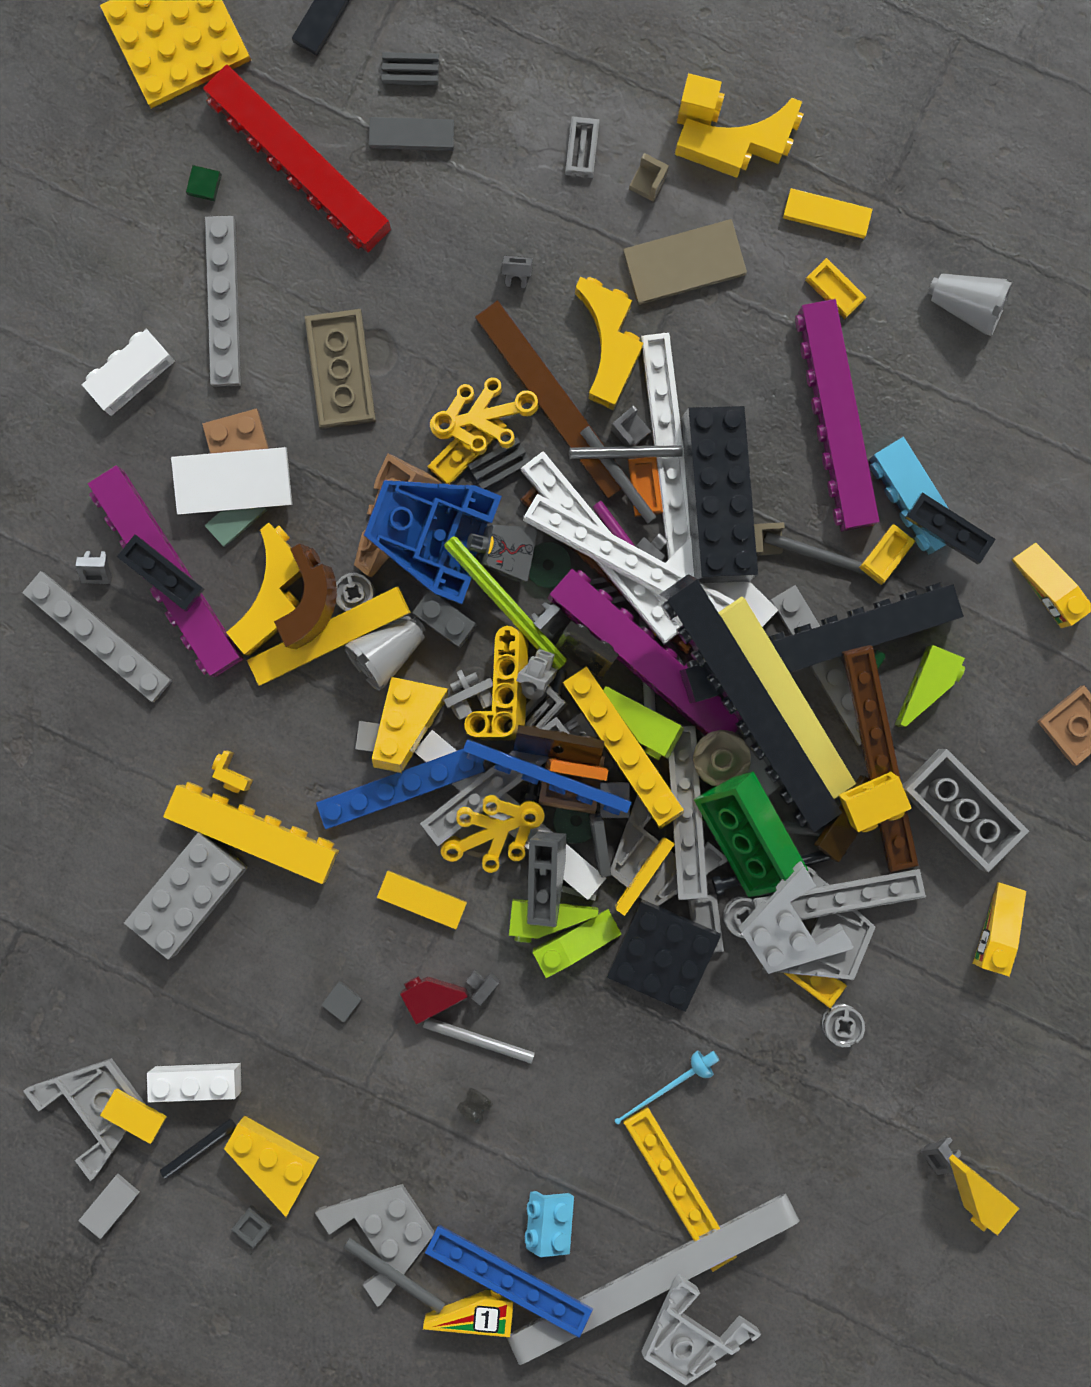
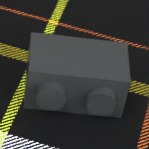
(444, 619)

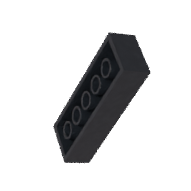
(719, 494)

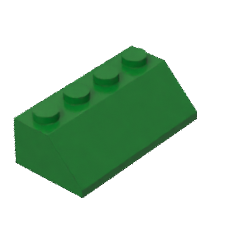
(749, 833)

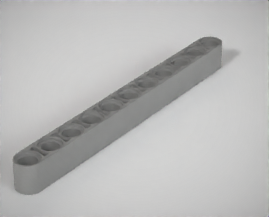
(660, 1273)

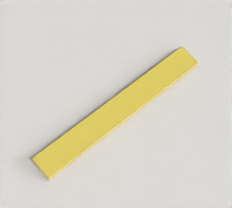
(786, 695)

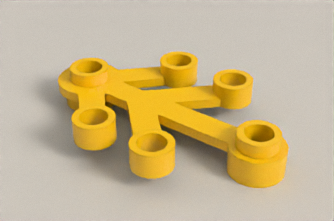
(480, 416)
(495, 829)

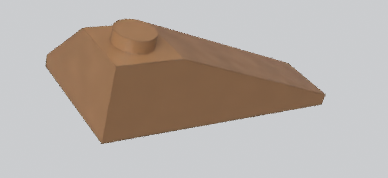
(369, 556)

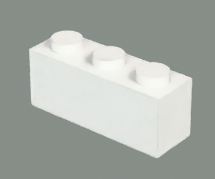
(127, 372)
(194, 1082)

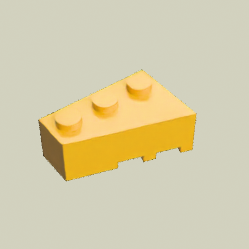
(404, 721)
(271, 1162)

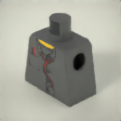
(505, 550)

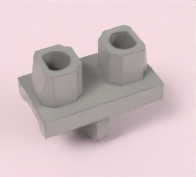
(537, 675)
(459, 703)

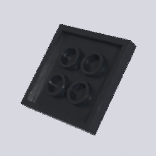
(663, 955)

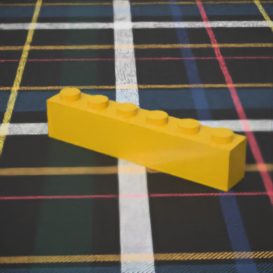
(623, 747)
(251, 833)

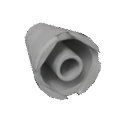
(972, 299)
(385, 650)

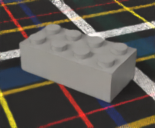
(964, 810)
(186, 895)

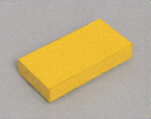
(834, 285)
(887, 554)
(133, 1116)

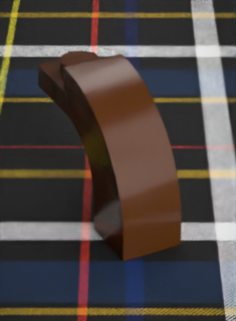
(317, 602)

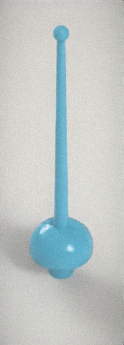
(700, 1065)

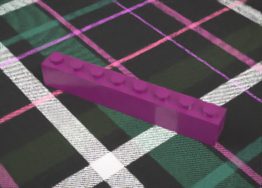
(837, 415)
(199, 624)
(637, 650)

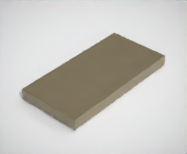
(684, 262)
(340, 369)

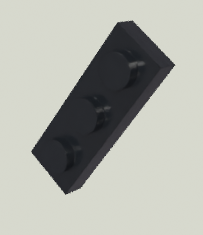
(950, 528)
(160, 572)

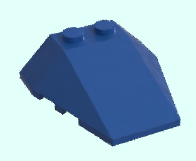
(416, 521)

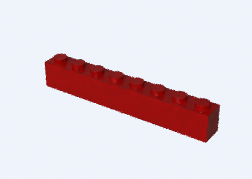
(296, 158)

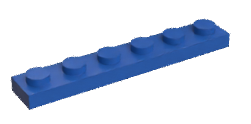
(534, 773)
(397, 788)
(509, 1281)

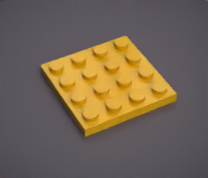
(174, 43)

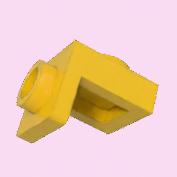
(232, 780)

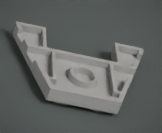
(635, 849)
(779, 933)
(844, 964)
(88, 1093)
(391, 1225)
(683, 1345)

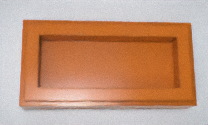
(645, 479)
(576, 769)

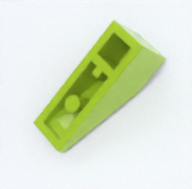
(932, 679)
(649, 727)
(567, 916)
(576, 943)

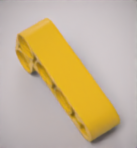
(502, 685)

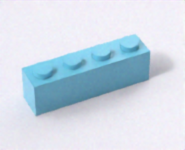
(904, 483)

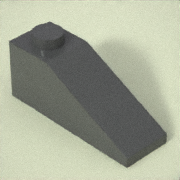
(545, 877)

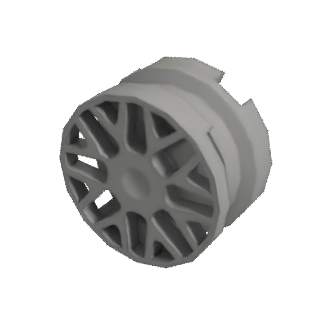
(353, 590)
(737, 913)
(843, 1025)

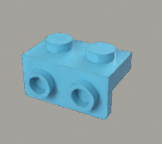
(549, 1224)

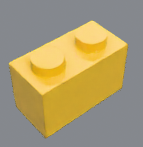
(700, 100)
(875, 802)

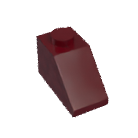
(430, 996)

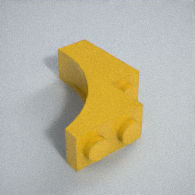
(732, 148)
(618, 350)
(272, 602)

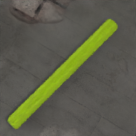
(503, 600)

